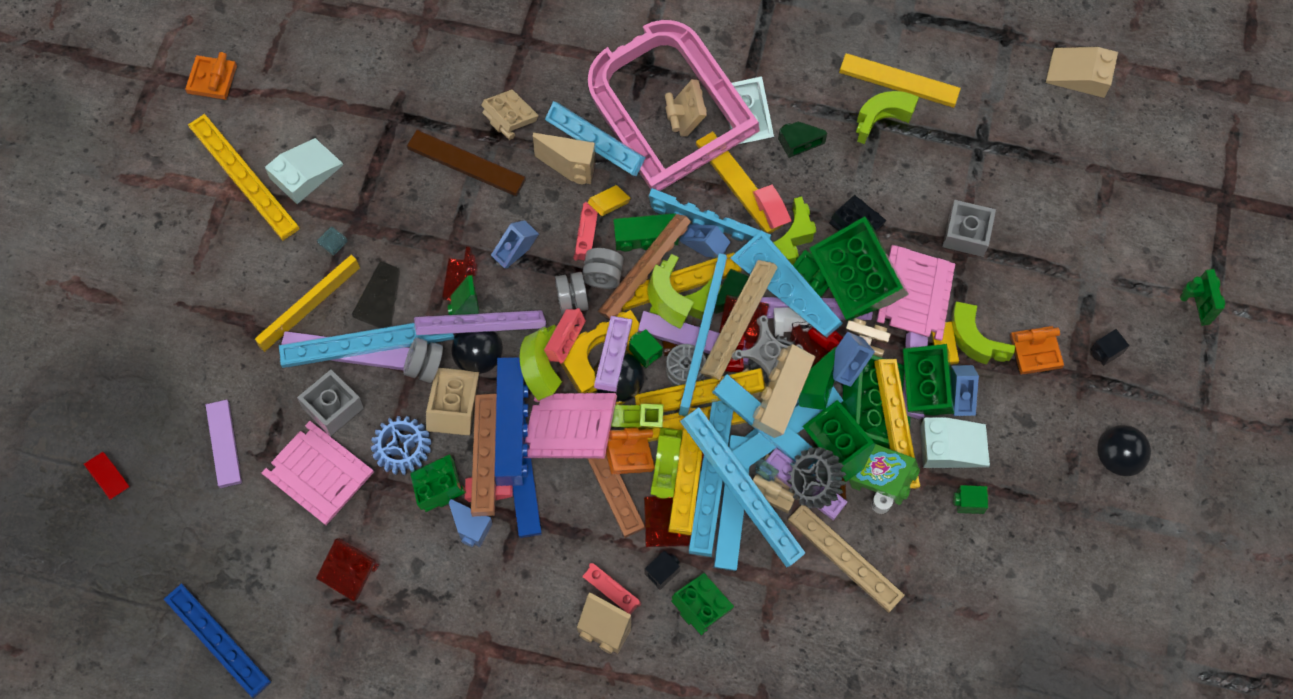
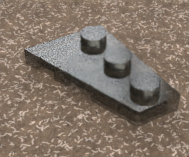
(379, 296)

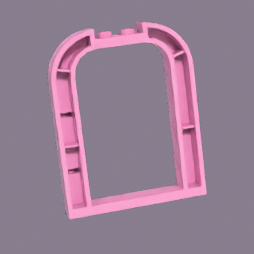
(708, 72)

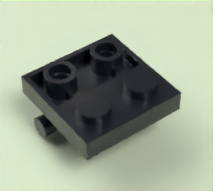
(854, 210)

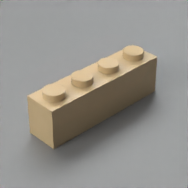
(783, 391)

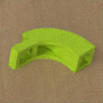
(885, 105)
(663, 298)
(972, 341)
(536, 365)
(640, 416)
(666, 463)

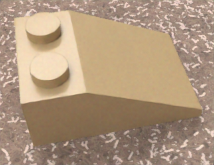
(1082, 69)
(567, 156)
(452, 401)
(604, 624)

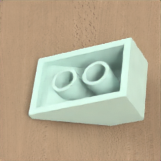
(754, 96)
(302, 169)
(953, 443)

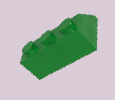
(928, 380)
(840, 433)

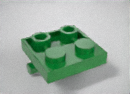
(811, 273)
(1206, 295)
(436, 484)
(701, 603)

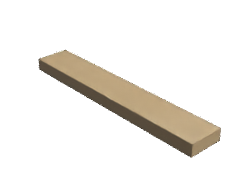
(738, 319)
(846, 558)

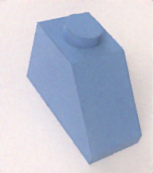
(705, 240)
(514, 243)
(851, 358)
(964, 389)
(470, 529)

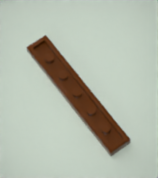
(466, 163)

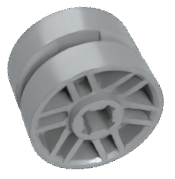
(602, 268)
(571, 292)
(423, 360)
(677, 360)

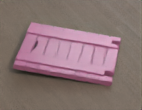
(929, 291)
(569, 425)
(316, 470)

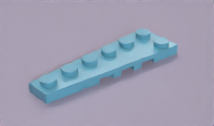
(666, 203)
(788, 284)

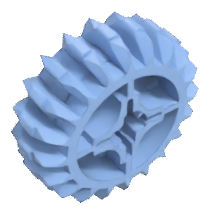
(393, 428)

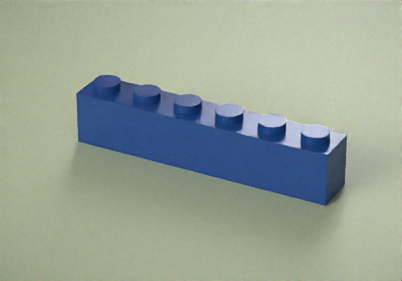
(510, 423)

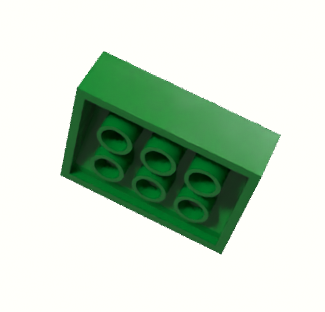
(858, 270)
(865, 403)

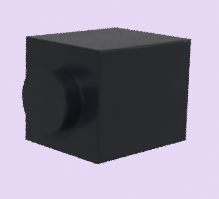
(1109, 347)
(663, 569)

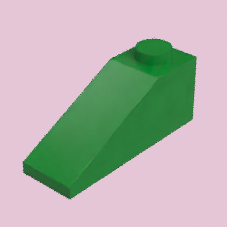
(464, 299)
(818, 383)

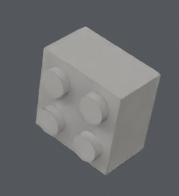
(969, 228)
(330, 402)

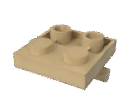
(686, 109)
(508, 112)
(877, 334)
(775, 492)

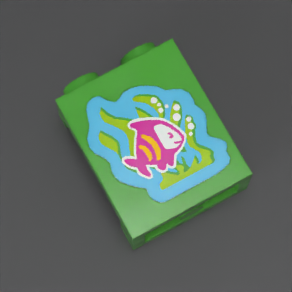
(887, 474)

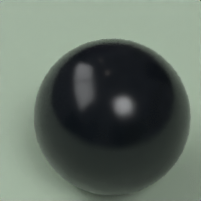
(476, 351)
(630, 379)
(1124, 450)

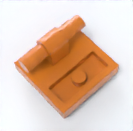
(211, 76)
(1037, 350)
(629, 451)

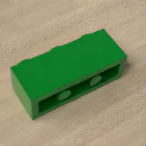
(639, 231)

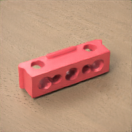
(585, 231)
(564, 335)
(611, 589)

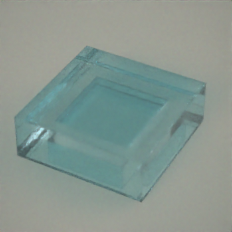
(332, 241)
(766, 470)

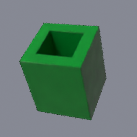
(645, 348)
(971, 499)

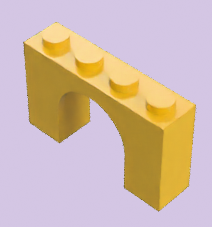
(576, 362)

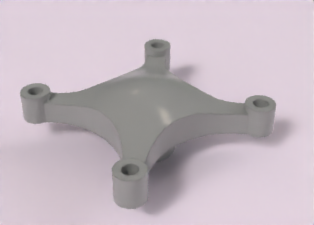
(765, 349)

